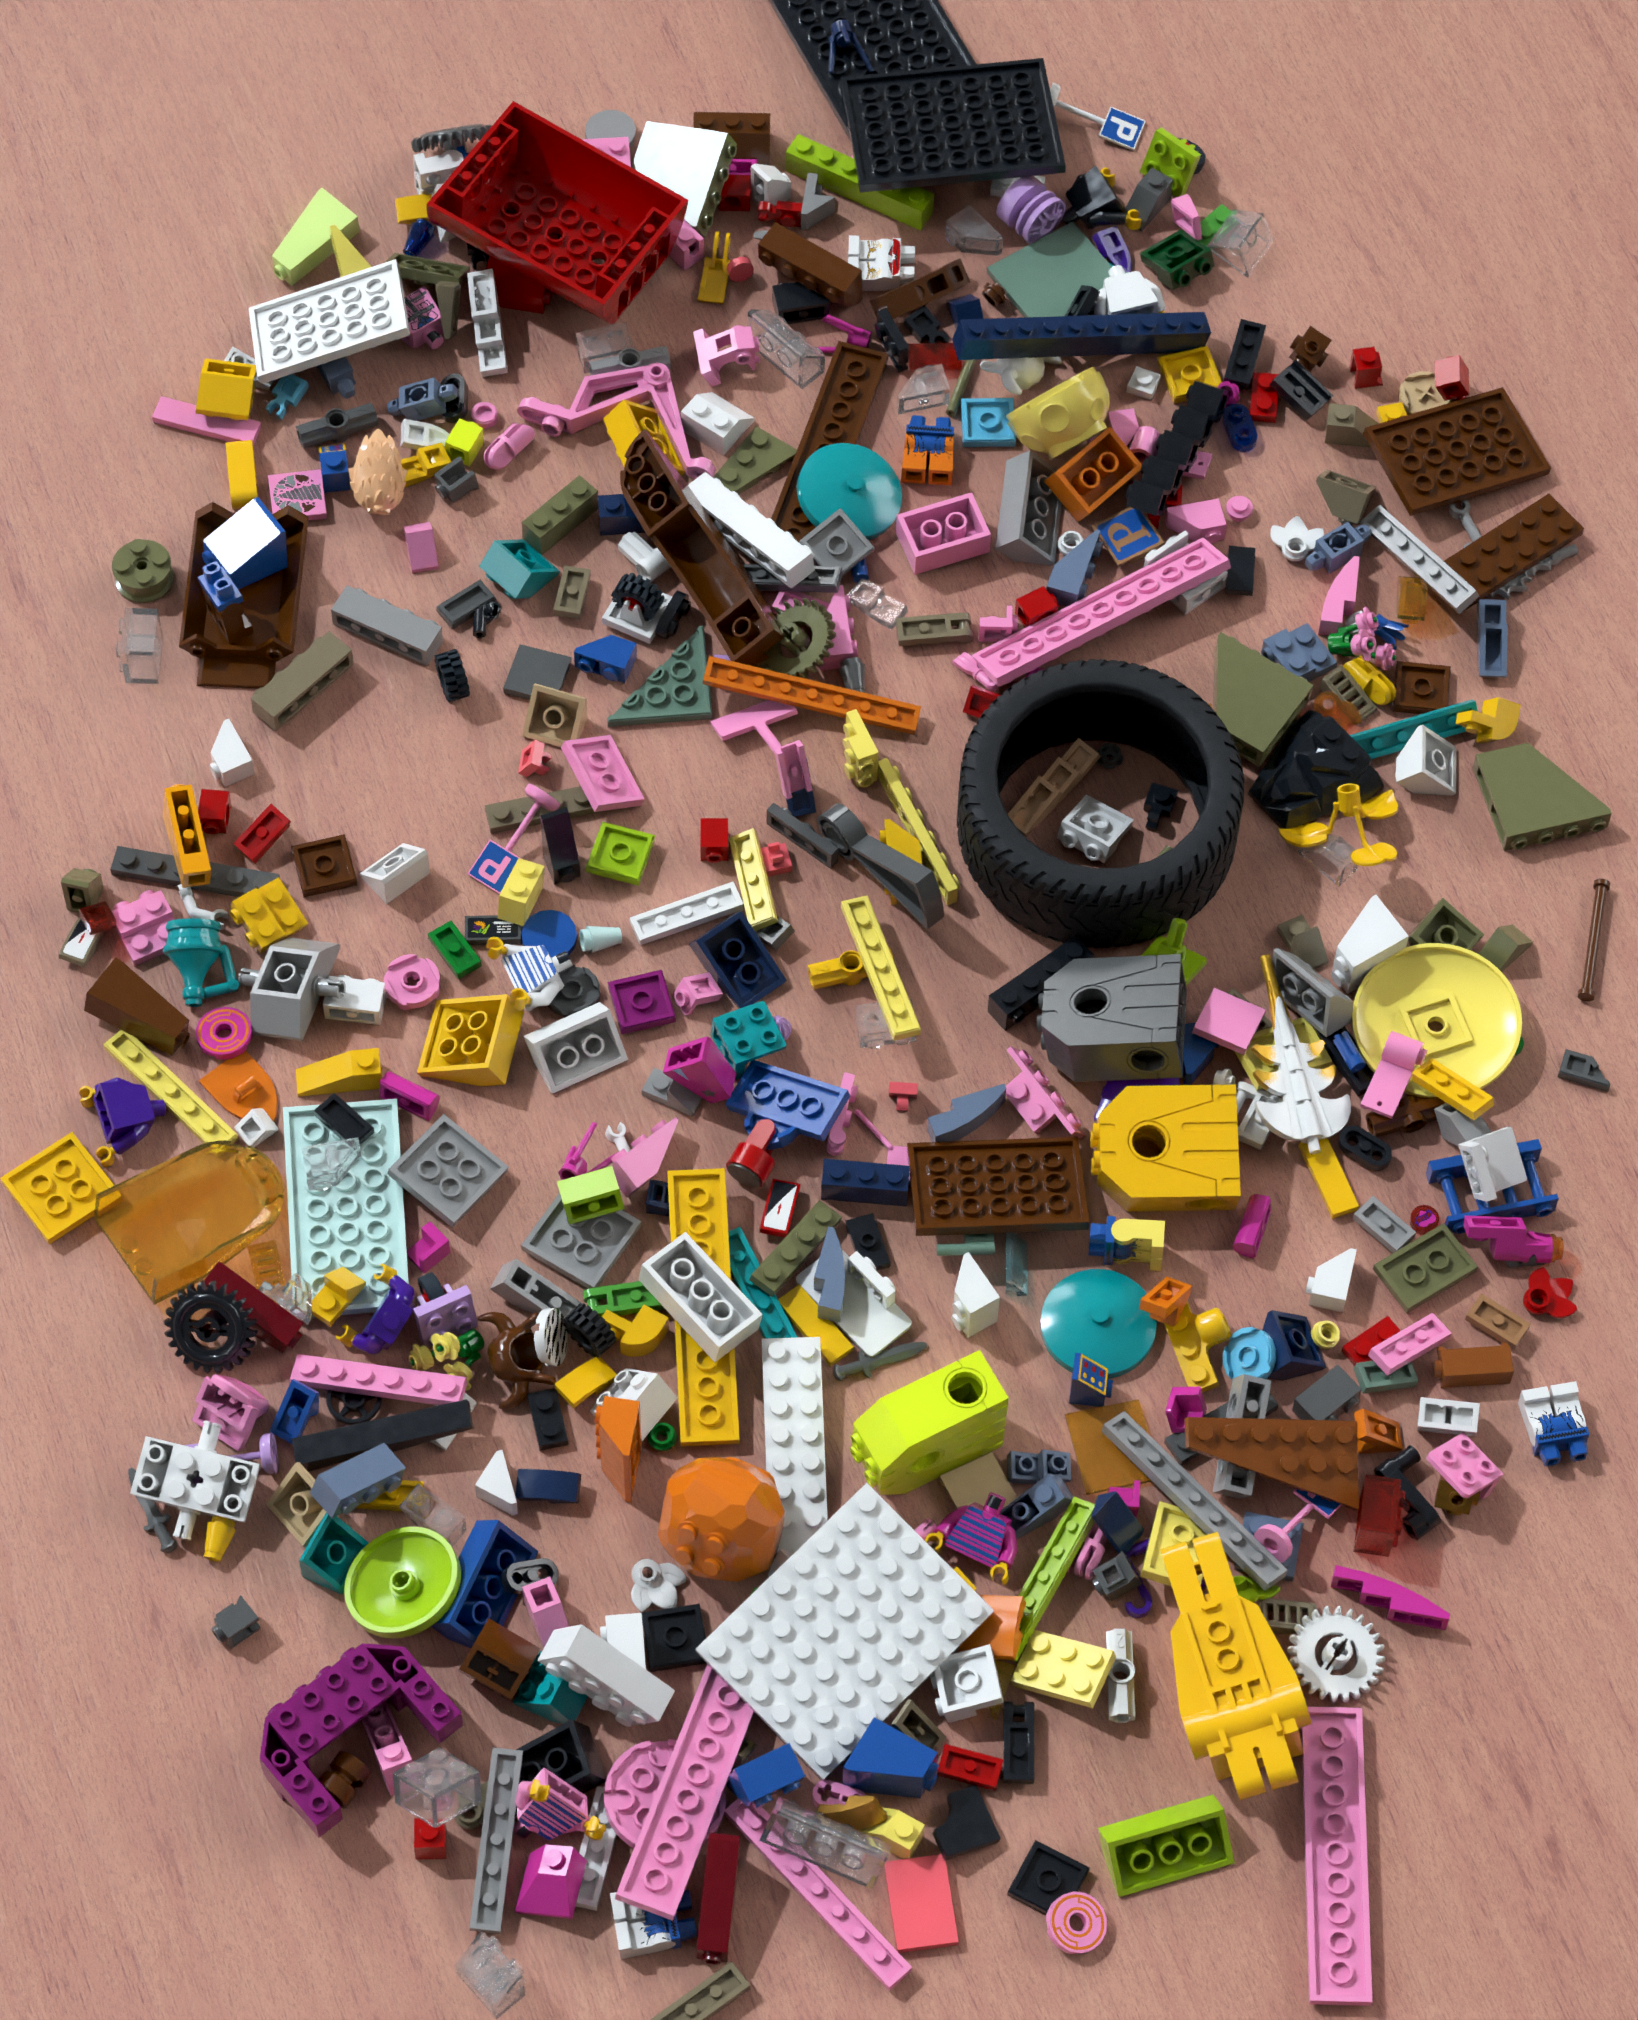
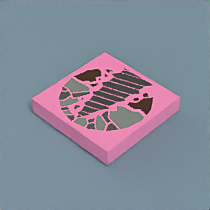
(300, 491)

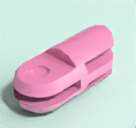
(508, 445)
(1089, 1553)

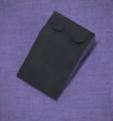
(567, 1753)

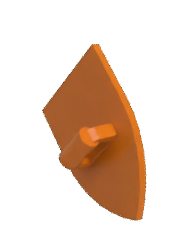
(241, 1086)

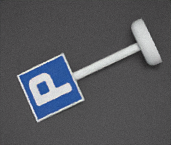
(1117, 127)

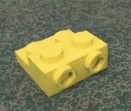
(859, 751)

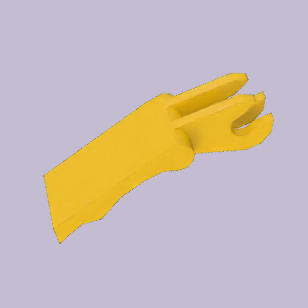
(715, 274)

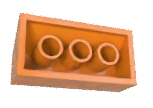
(619, 1442)

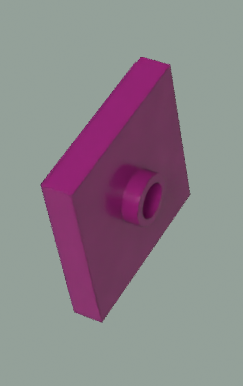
(641, 1002)

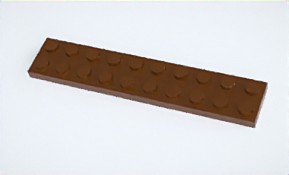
(835, 418)

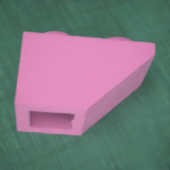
(544, 1608)

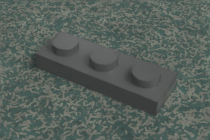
(802, 835)

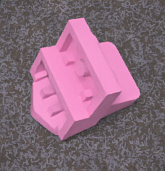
(230, 1405)

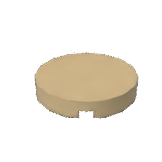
(1419, 392)

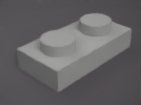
(1384, 1225)

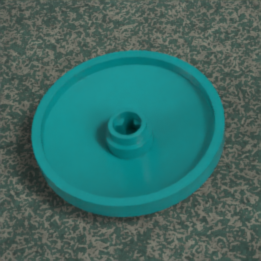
(851, 480)
(1100, 1318)

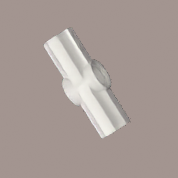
(1121, 1692)

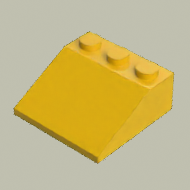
(471, 1040)

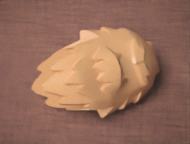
(378, 474)

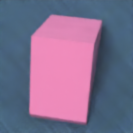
(421, 547)

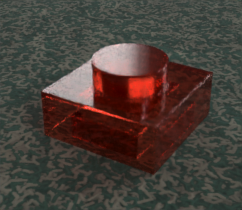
(97, 918)

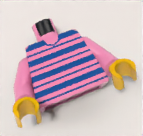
(553, 1809)

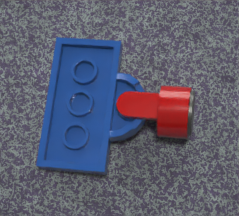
(776, 1111)

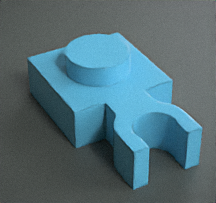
(287, 391)

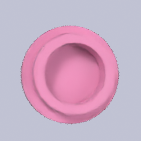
(1239, 508)

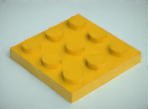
(57, 1187)

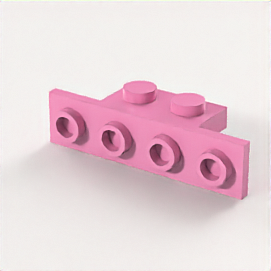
(1035, 1099)

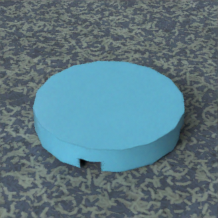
(1249, 1353)

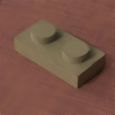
(572, 592)

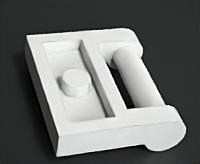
(1252, 1129)

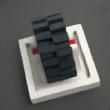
(636, 607)

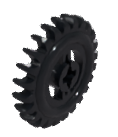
(224, 1311)

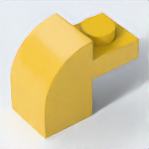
(1494, 722)
(641, 1334)

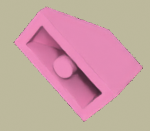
(1198, 519)

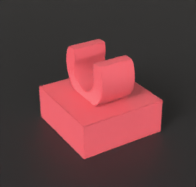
(532, 759)
(776, 859)
(902, 1092)

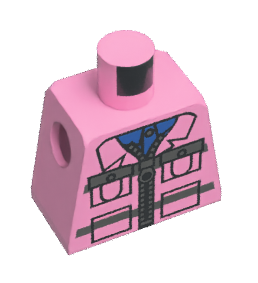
(423, 320)

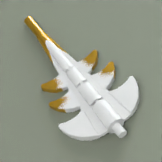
(1303, 1112)

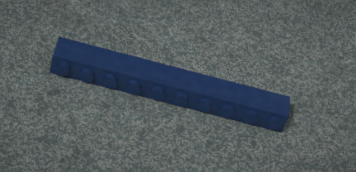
(1080, 335)

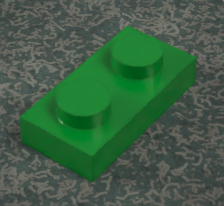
(454, 949)

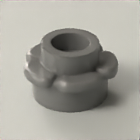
(1110, 750)

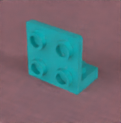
(746, 1035)

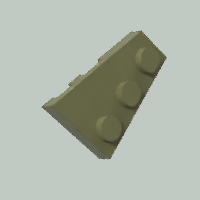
(753, 460)

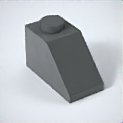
(1150, 196)

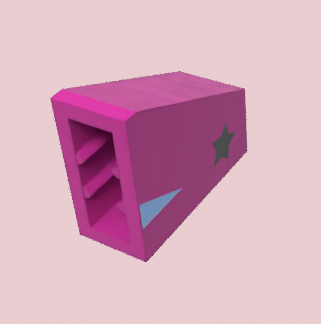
(701, 1069)

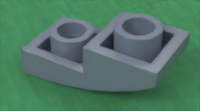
(1032, 1467)

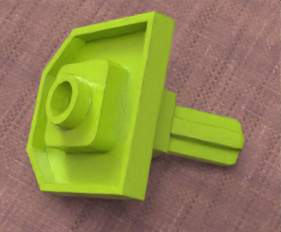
(1191, 960)

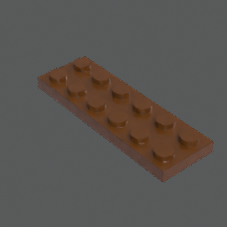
(1515, 546)

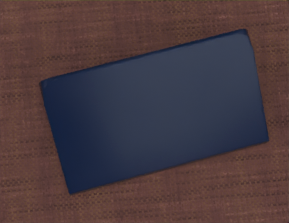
(1116, 1521)

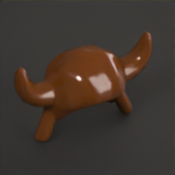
(514, 1356)

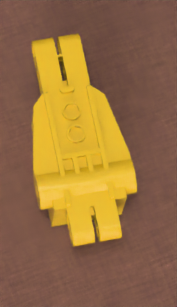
(1232, 1675)

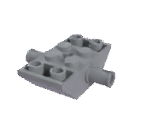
(290, 986)

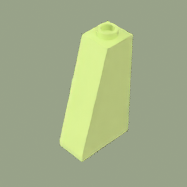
(309, 238)

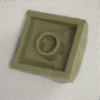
(1445, 926)

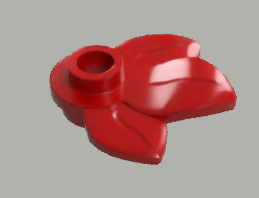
(1552, 1294)

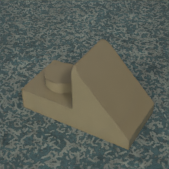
(1303, 941)

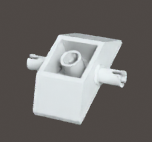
(167, 1476)

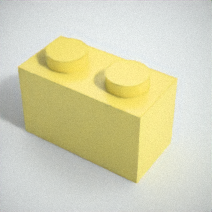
(521, 892)

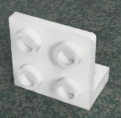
(1492, 1163)

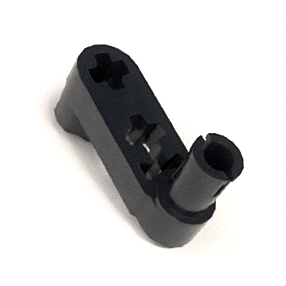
(1421, 1514)

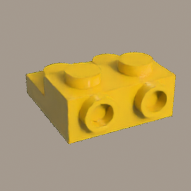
(267, 915)

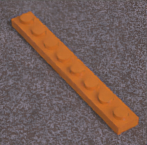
(810, 694)

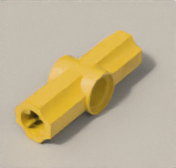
(835, 971)

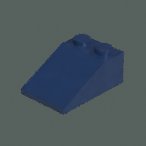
(738, 960)

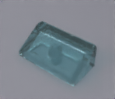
(1016, 1266)

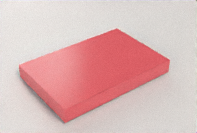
(920, 1903)

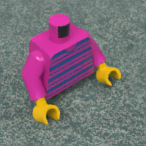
(980, 1534)

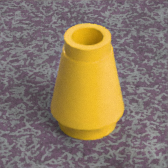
(218, 1537)

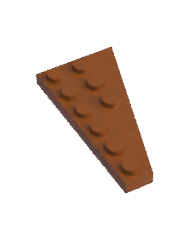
(1294, 1452)

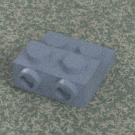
(1299, 652)

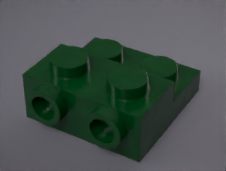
(1178, 259)

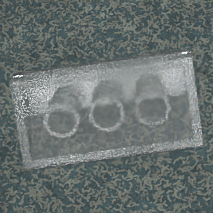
(825, 1842)

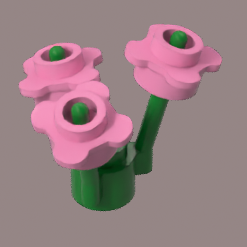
(1362, 643)

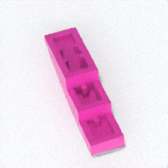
(1401, 1602)

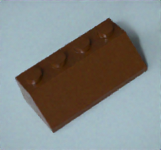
(811, 265)

